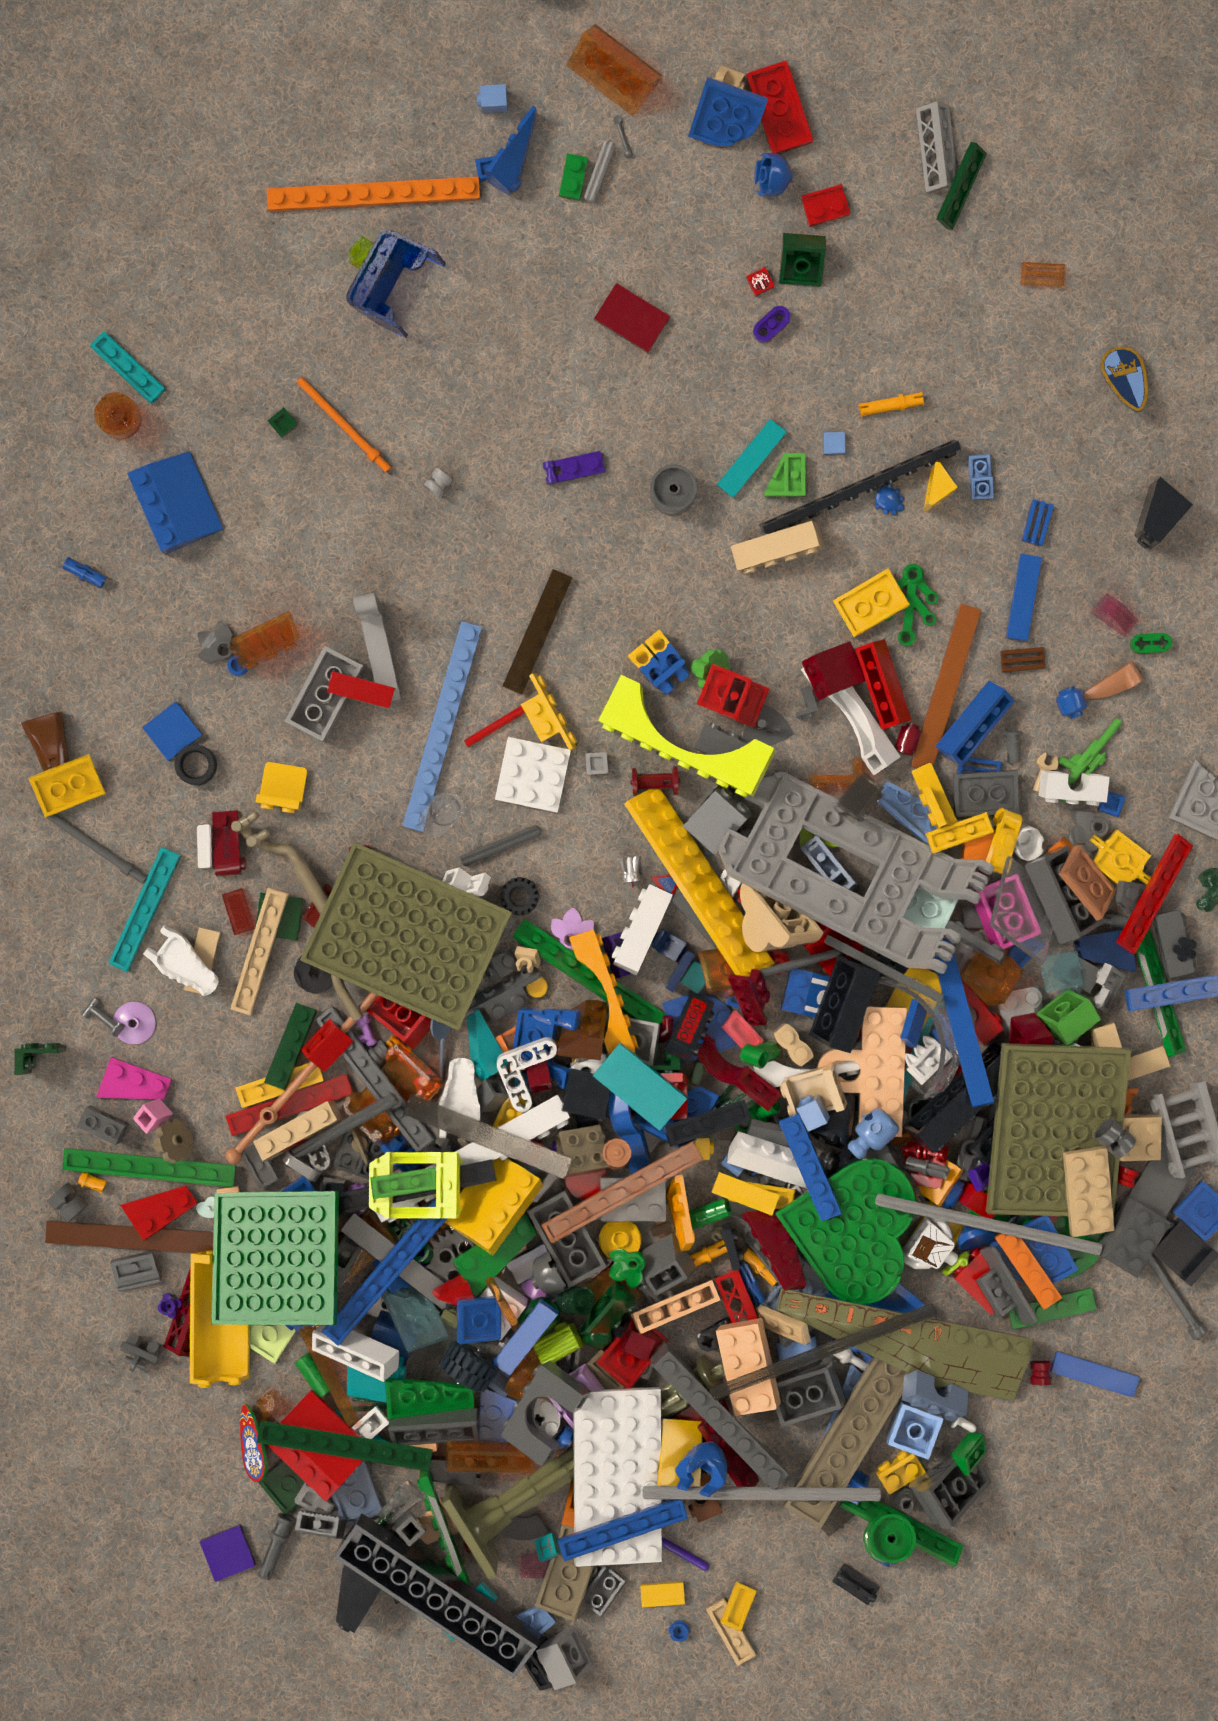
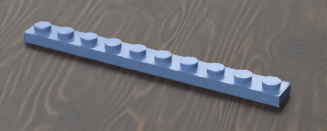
(443, 723)

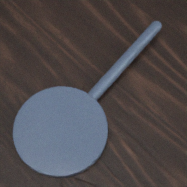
(440, 1032)

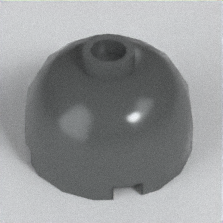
(547, 1275)

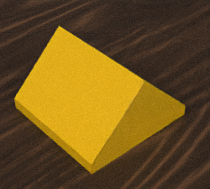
(939, 486)

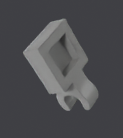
(311, 1500)

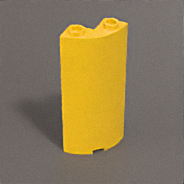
(215, 1350)

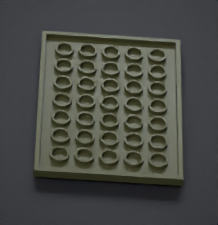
(406, 936)
(1048, 1106)

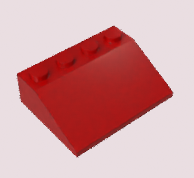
(320, 1471)

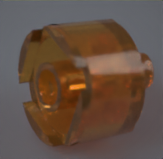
(107, 409)

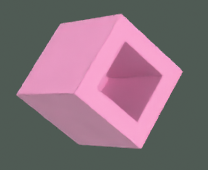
(151, 1115)

